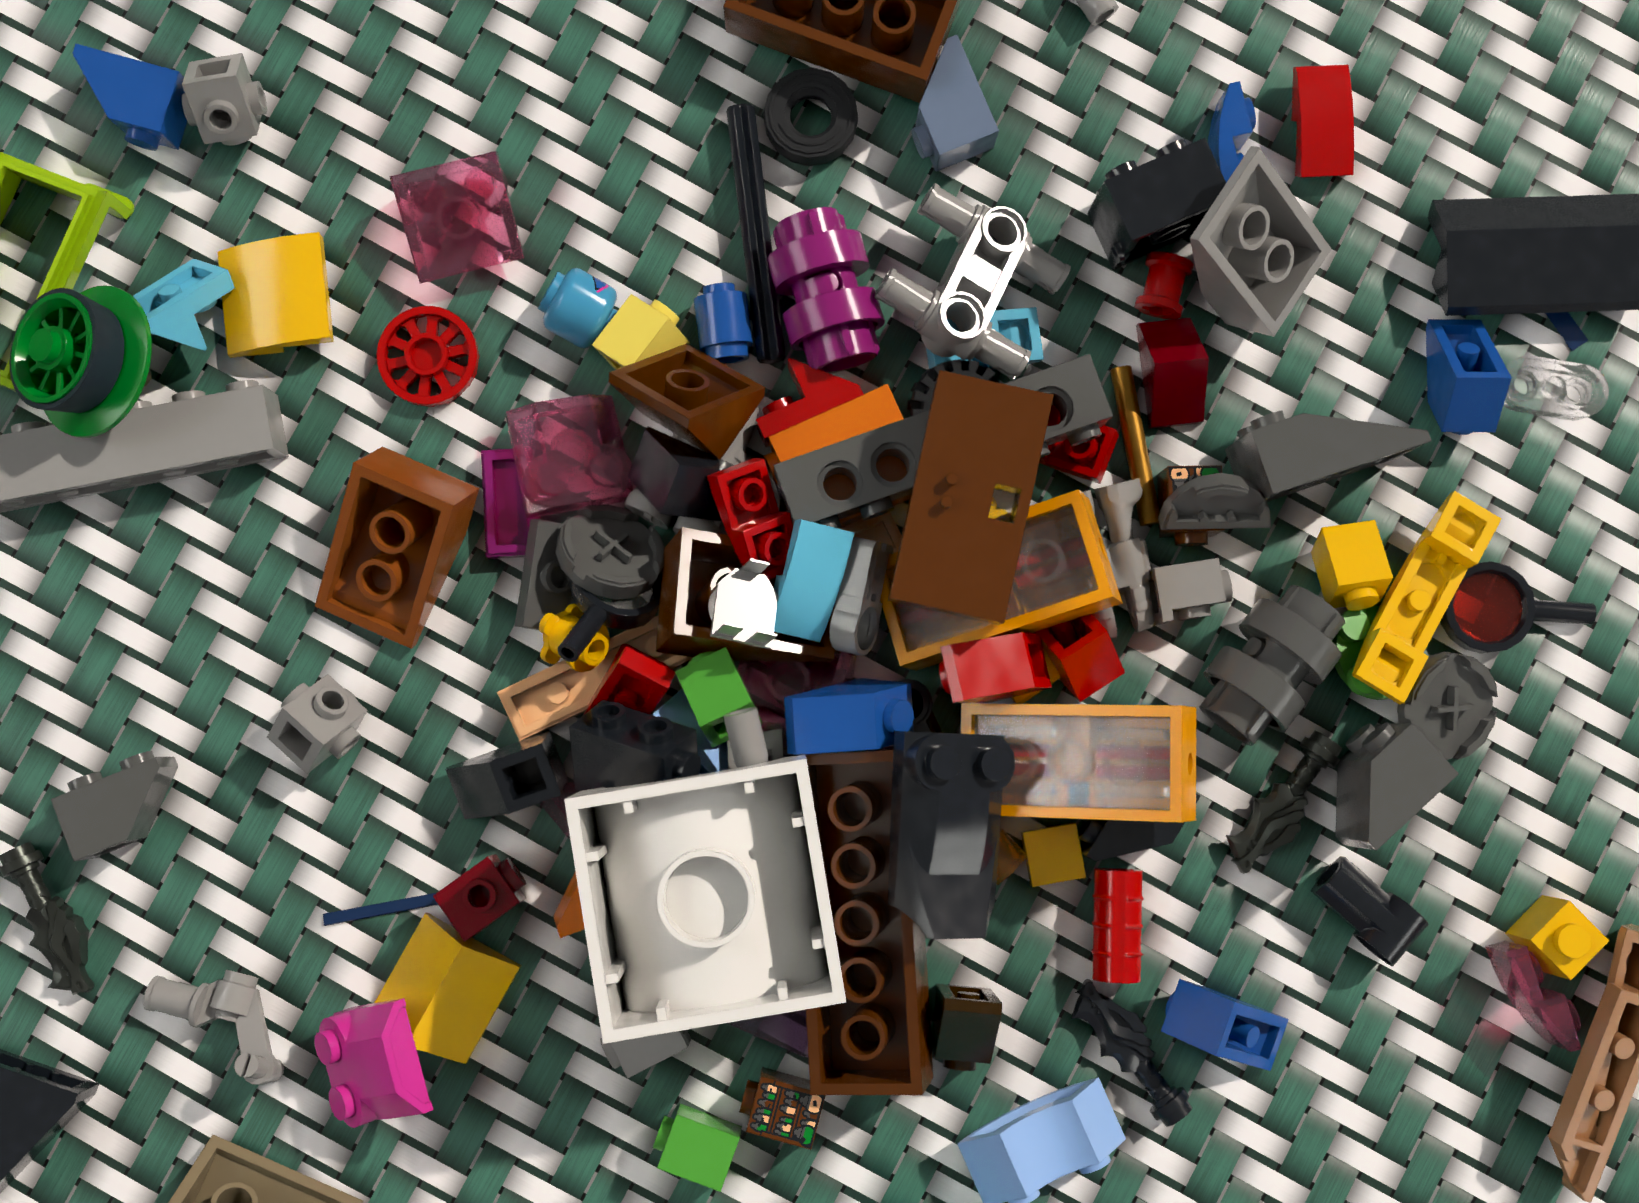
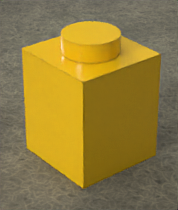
(1351, 565)
(1557, 936)

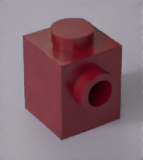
(481, 895)

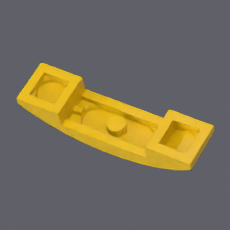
(1421, 594)

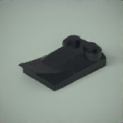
(947, 829)

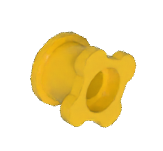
(557, 627)

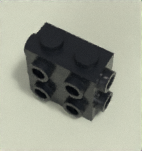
(629, 748)

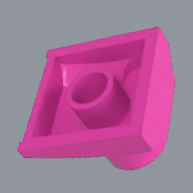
(372, 1063)

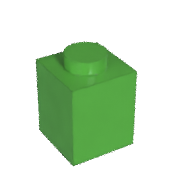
(714, 690)
(697, 1146)

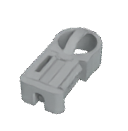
(858, 603)

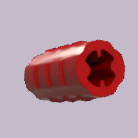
(1117, 925)

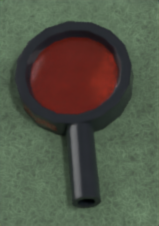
(1498, 609)

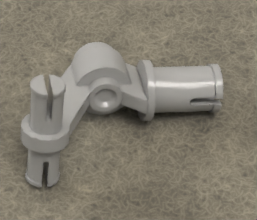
(226, 999)

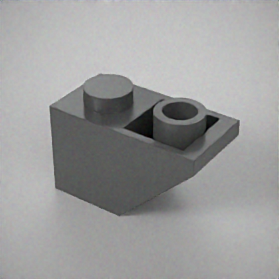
(114, 809)

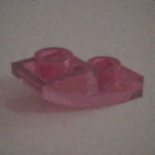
(1543, 1009)

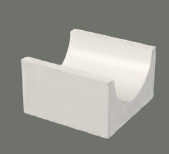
(704, 899)

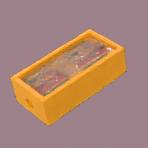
(1056, 579)
(1094, 759)

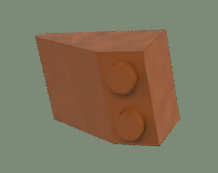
(394, 544)

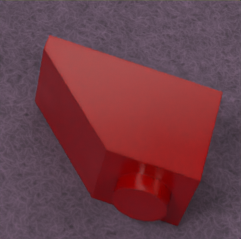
(1082, 655)

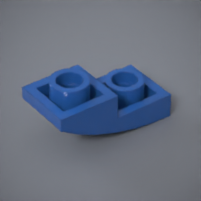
(1231, 128)

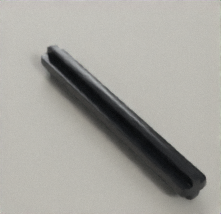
(755, 233)

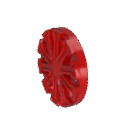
(427, 356)

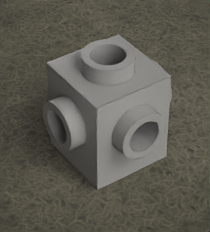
(223, 99)
(317, 723)

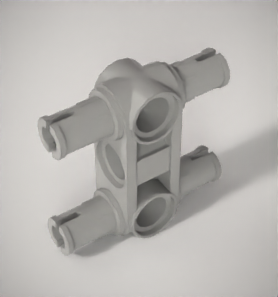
(973, 282)

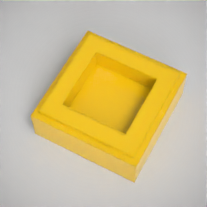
(1053, 854)

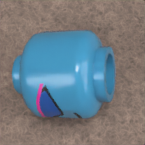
(578, 306)

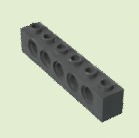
(801, 479)

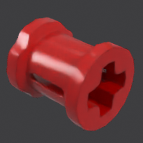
(1164, 285)

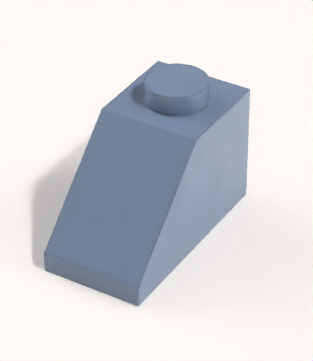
(953, 113)

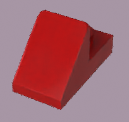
(818, 394)
(634, 681)

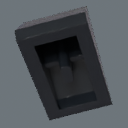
(675, 476)

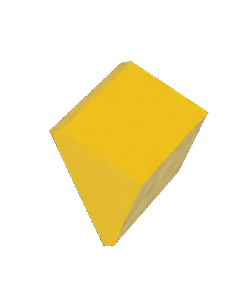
(448, 988)

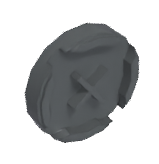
(610, 552)
(1452, 704)

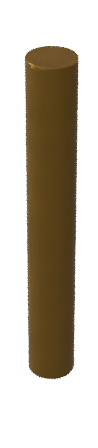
(1135, 442)

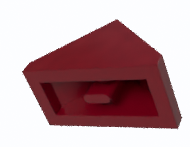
(1173, 372)

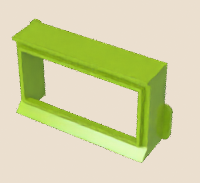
(82, 231)

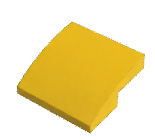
(276, 295)

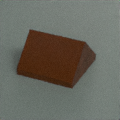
(691, 396)

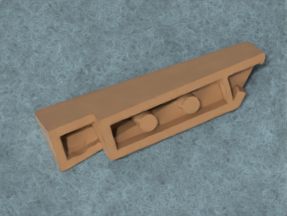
(1602, 1075)

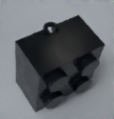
(1155, 202)

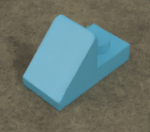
(180, 295)

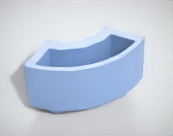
(1042, 1143)

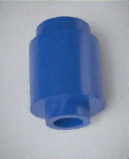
(723, 323)

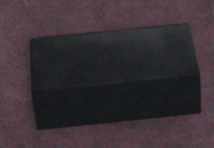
(1537, 254)

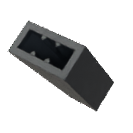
(34, 1109)

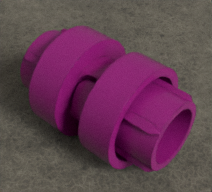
(819, 267)

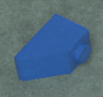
(136, 96)
(1464, 376)
(848, 716)
(1223, 1025)

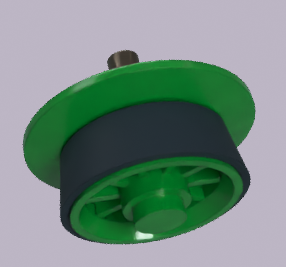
(82, 357)

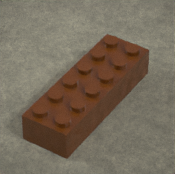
(883, 1031)

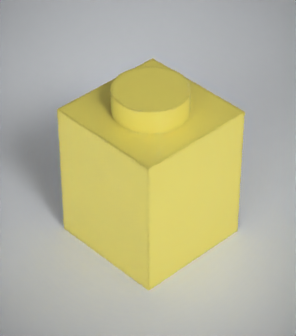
(639, 333)

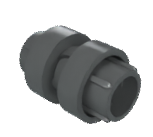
(1284, 647)

